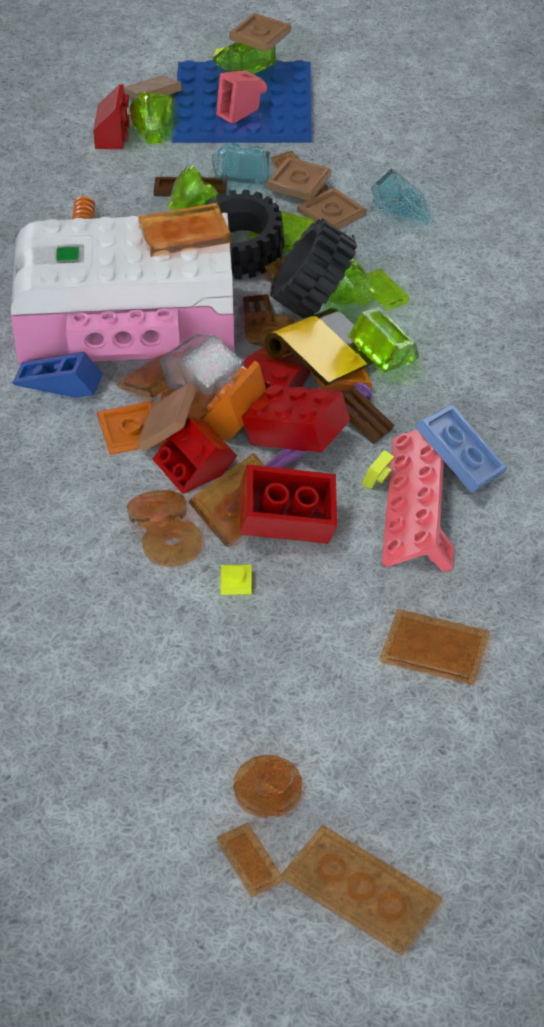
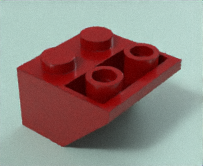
(112, 120)
(194, 455)

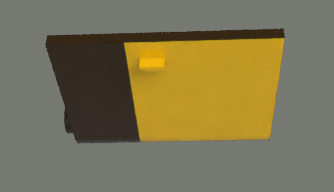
(320, 345)

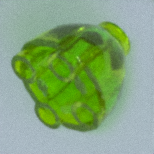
(152, 115)
(190, 190)
(354, 288)

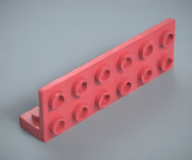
(415, 504)

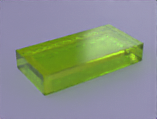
(387, 292)

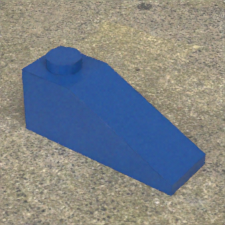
(64, 375)

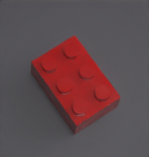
(296, 418)
(288, 504)

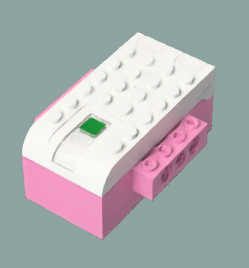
(103, 295)

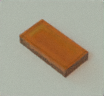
(249, 859)

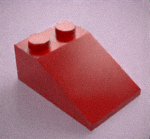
(284, 371)

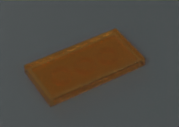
(362, 889)

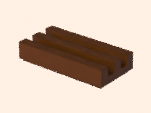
(257, 314)
(366, 413)

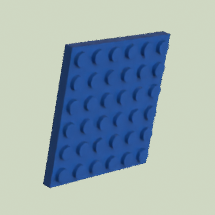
(281, 115)

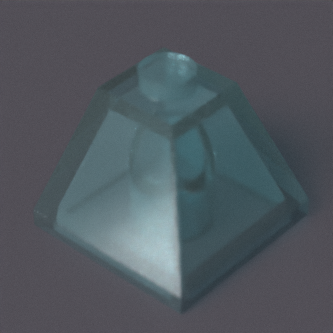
(401, 198)

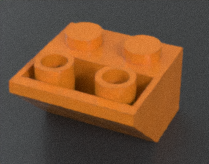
(235, 400)

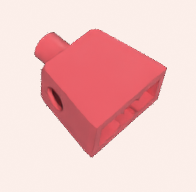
(239, 95)

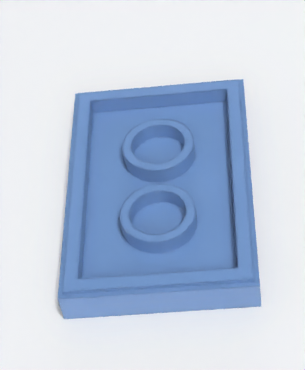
(461, 448)

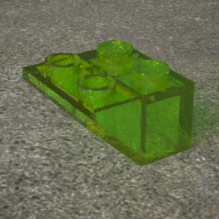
(244, 58)
(383, 340)

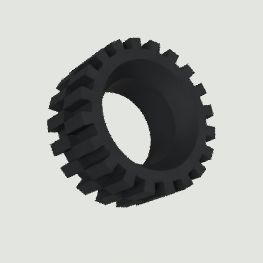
(256, 215)
(313, 268)

